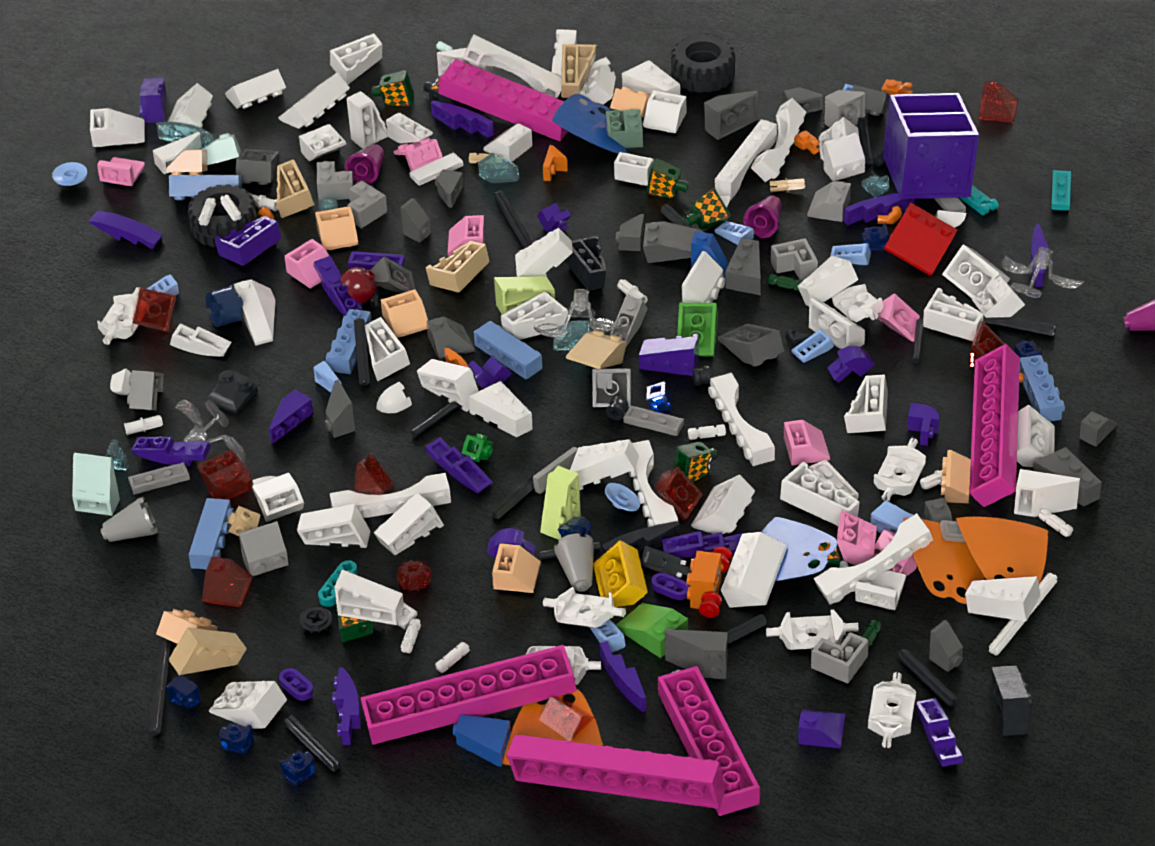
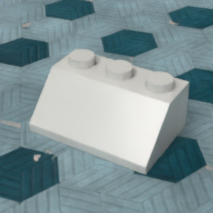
(256, 89)
(192, 106)
(971, 271)
(703, 281)
(835, 325)
(1034, 436)
(724, 506)

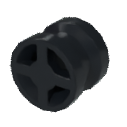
(701, 375)
(617, 408)

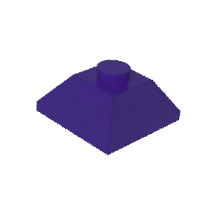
(821, 728)

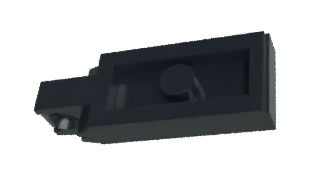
(664, 562)

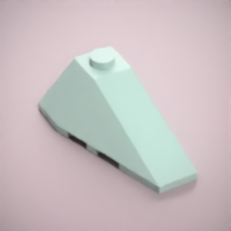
(222, 149)

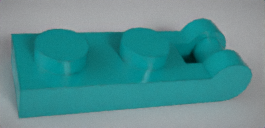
(980, 201)

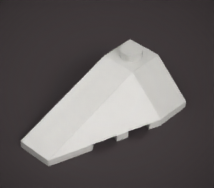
(257, 310)

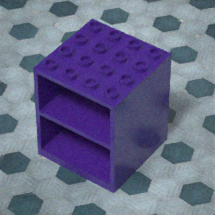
(930, 146)

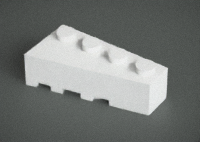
(815, 495)

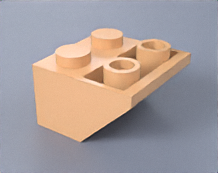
(627, 99)
(189, 161)
(336, 228)
(404, 313)
(955, 477)
(515, 569)
(176, 622)

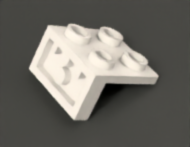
(881, 591)

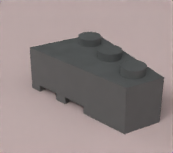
(744, 268)
(1066, 464)

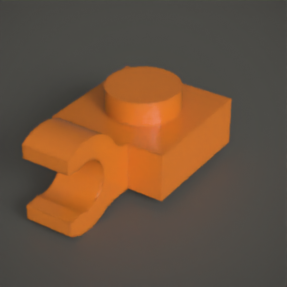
(896, 87)
(806, 141)

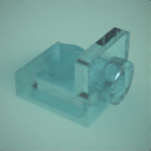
(876, 185)
(116, 453)

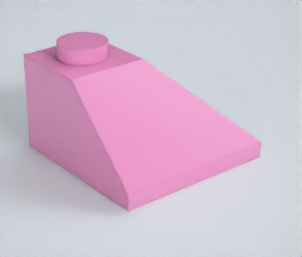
(899, 316)

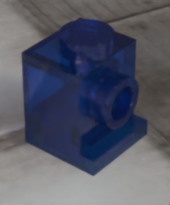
(875, 237)
(1027, 349)
(658, 397)
(575, 525)
(183, 692)
(236, 737)
(298, 767)

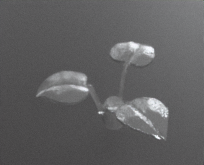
(1042, 261)
(579, 308)
(200, 435)

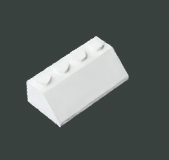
(315, 102)
(753, 570)

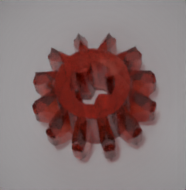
(414, 575)

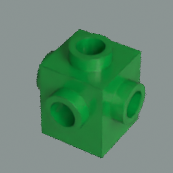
(477, 447)

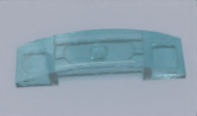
(172, 130)

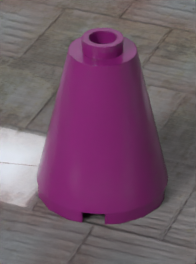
(365, 164)
(764, 216)
(1141, 318)

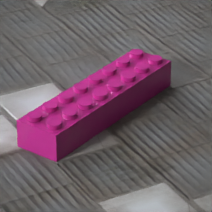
(501, 98)
(708, 735)

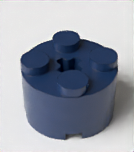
(224, 306)

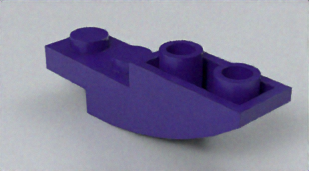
(332, 285)
(167, 451)
(347, 706)

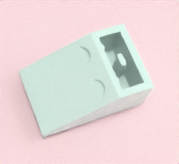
(94, 484)

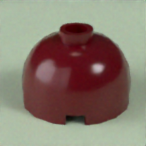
(360, 283)

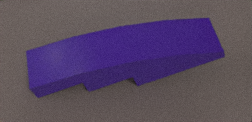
(460, 117)
(871, 208)
(124, 227)
(1038, 240)
(458, 466)
(687, 545)
(625, 679)
(938, 732)

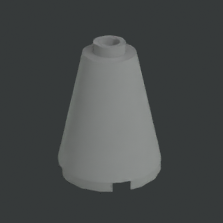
(130, 522)
(576, 559)

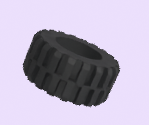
(703, 63)
(220, 221)

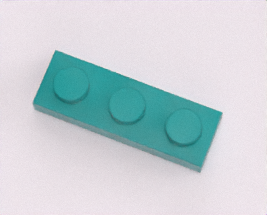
(1061, 190)

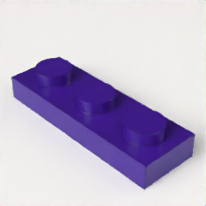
(369, 260)

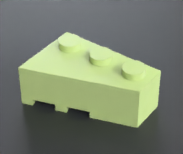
(515, 291)
(561, 501)

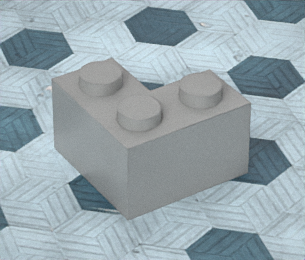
(332, 183)
(366, 203)
(794, 256)
(144, 389)
(840, 660)

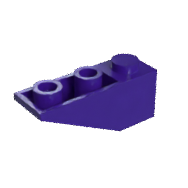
(291, 412)

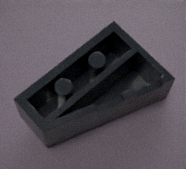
(588, 263)
(1012, 698)

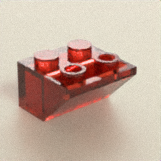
(225, 475)

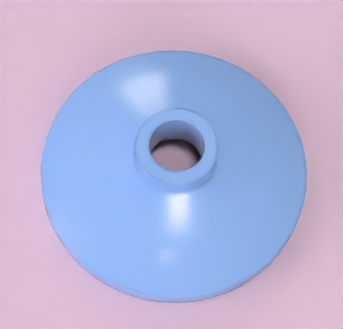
(69, 173)
(622, 497)

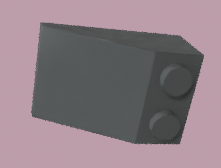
(730, 113)
(257, 166)
(667, 241)
(753, 343)
(699, 649)

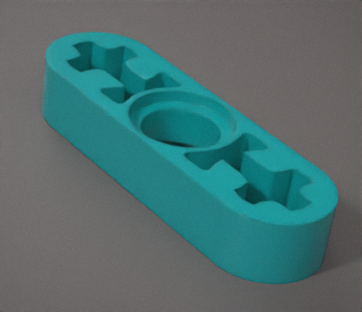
(329, 601)

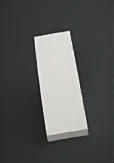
(199, 341)

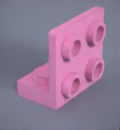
(420, 153)
(120, 171)

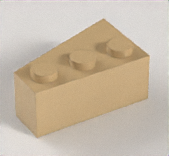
(575, 67)
(292, 190)
(460, 268)
(206, 650)

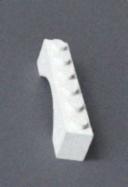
(486, 53)
(789, 119)
(732, 174)
(755, 443)
(432, 488)
(654, 507)
(909, 538)

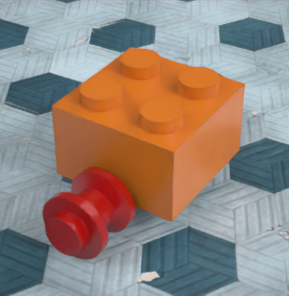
(706, 580)

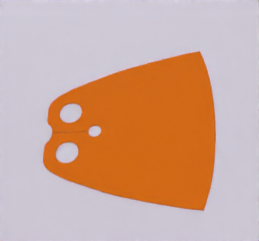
(1005, 544)
(946, 558)
(529, 724)

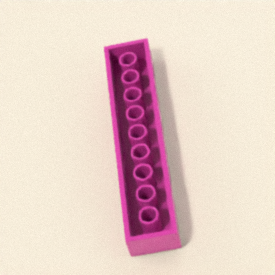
(995, 426)
(469, 693)
(617, 771)

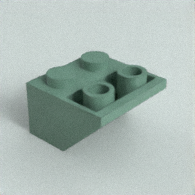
(625, 127)

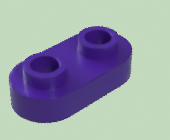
(670, 586)
(299, 686)

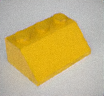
(621, 574)

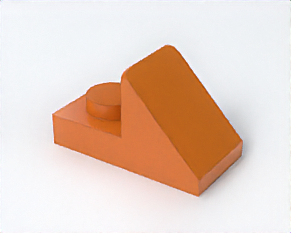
(553, 162)

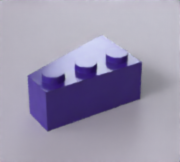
(153, 100)
(248, 242)
(670, 355)

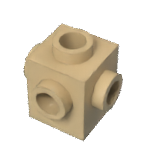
(242, 520)

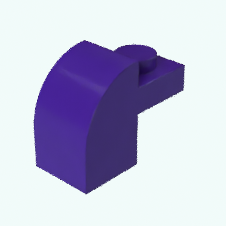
(553, 218)
(850, 359)
(490, 373)
(923, 419)
(509, 536)

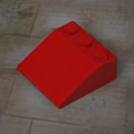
(920, 239)

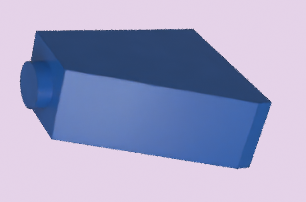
(707, 242)
(483, 737)

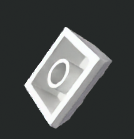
(511, 142)
(843, 157)

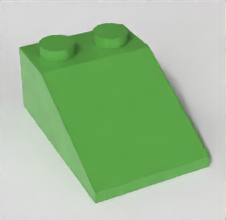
(701, 320)
(648, 625)

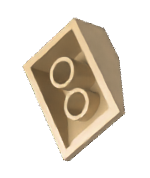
(598, 350)

